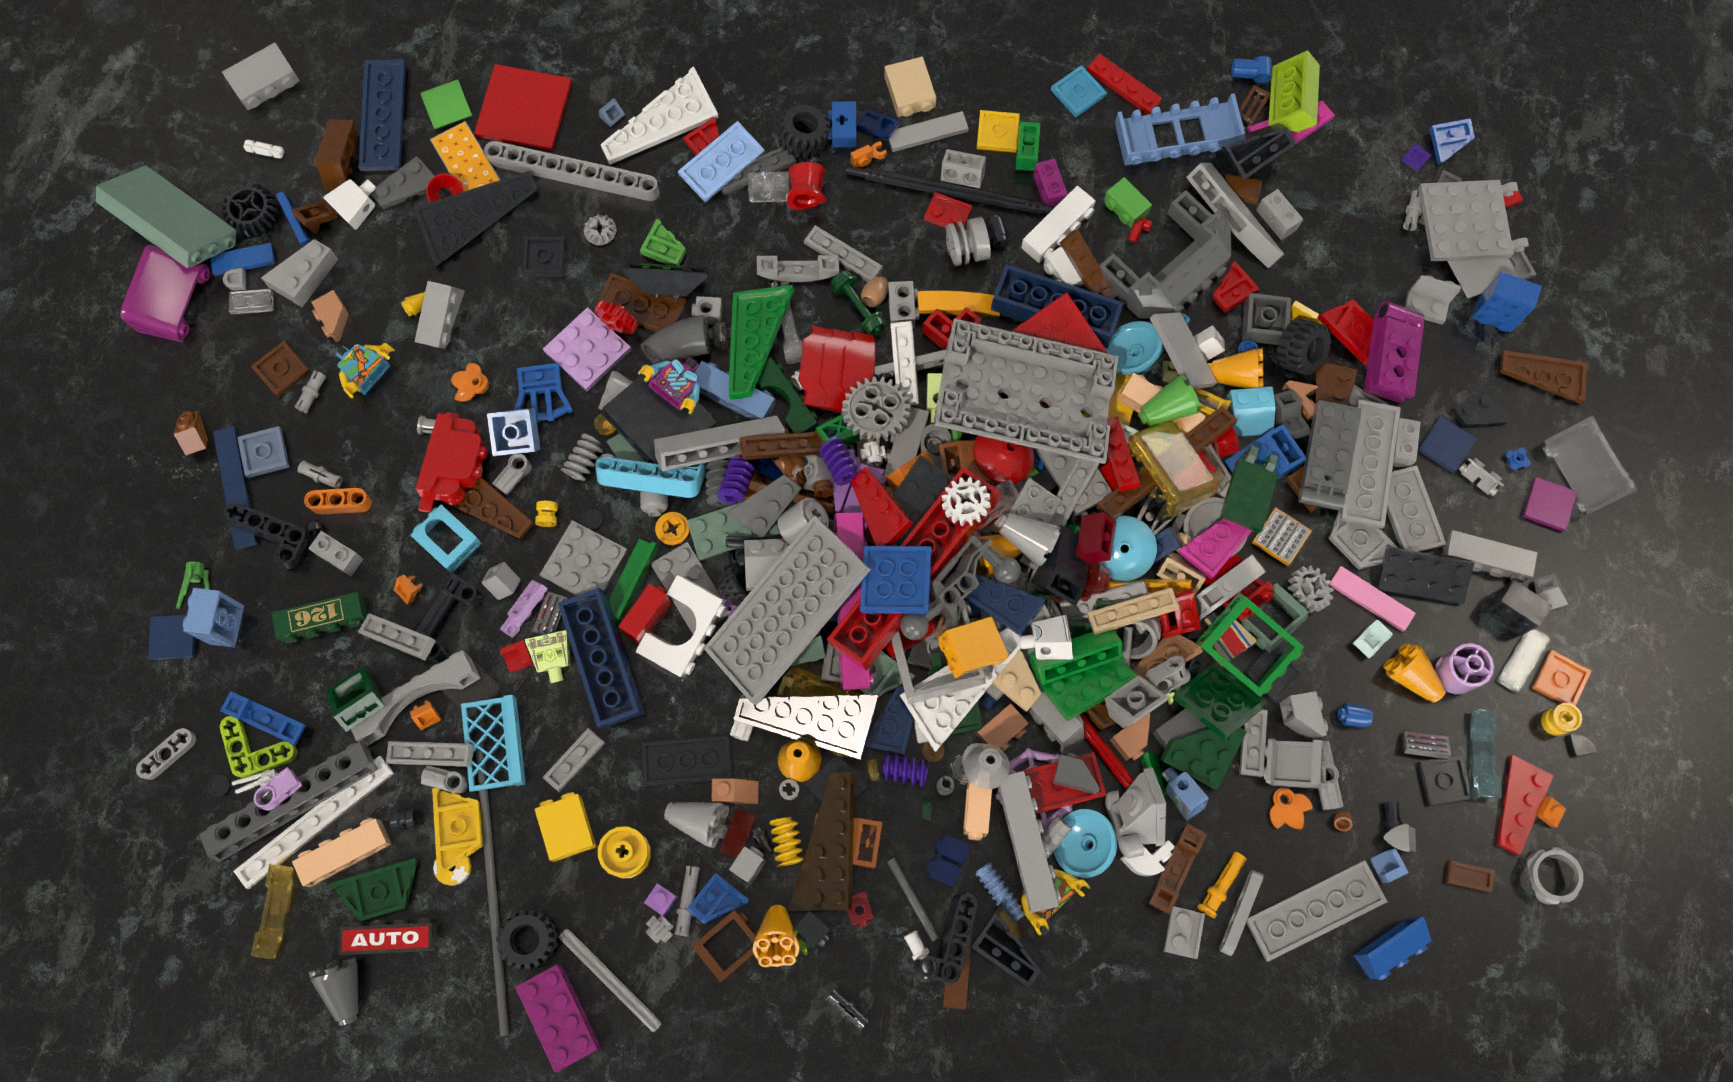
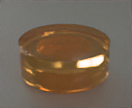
(930, 755)

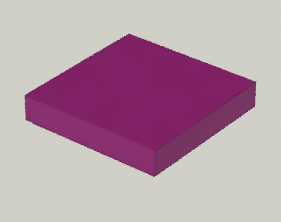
(1549, 504)

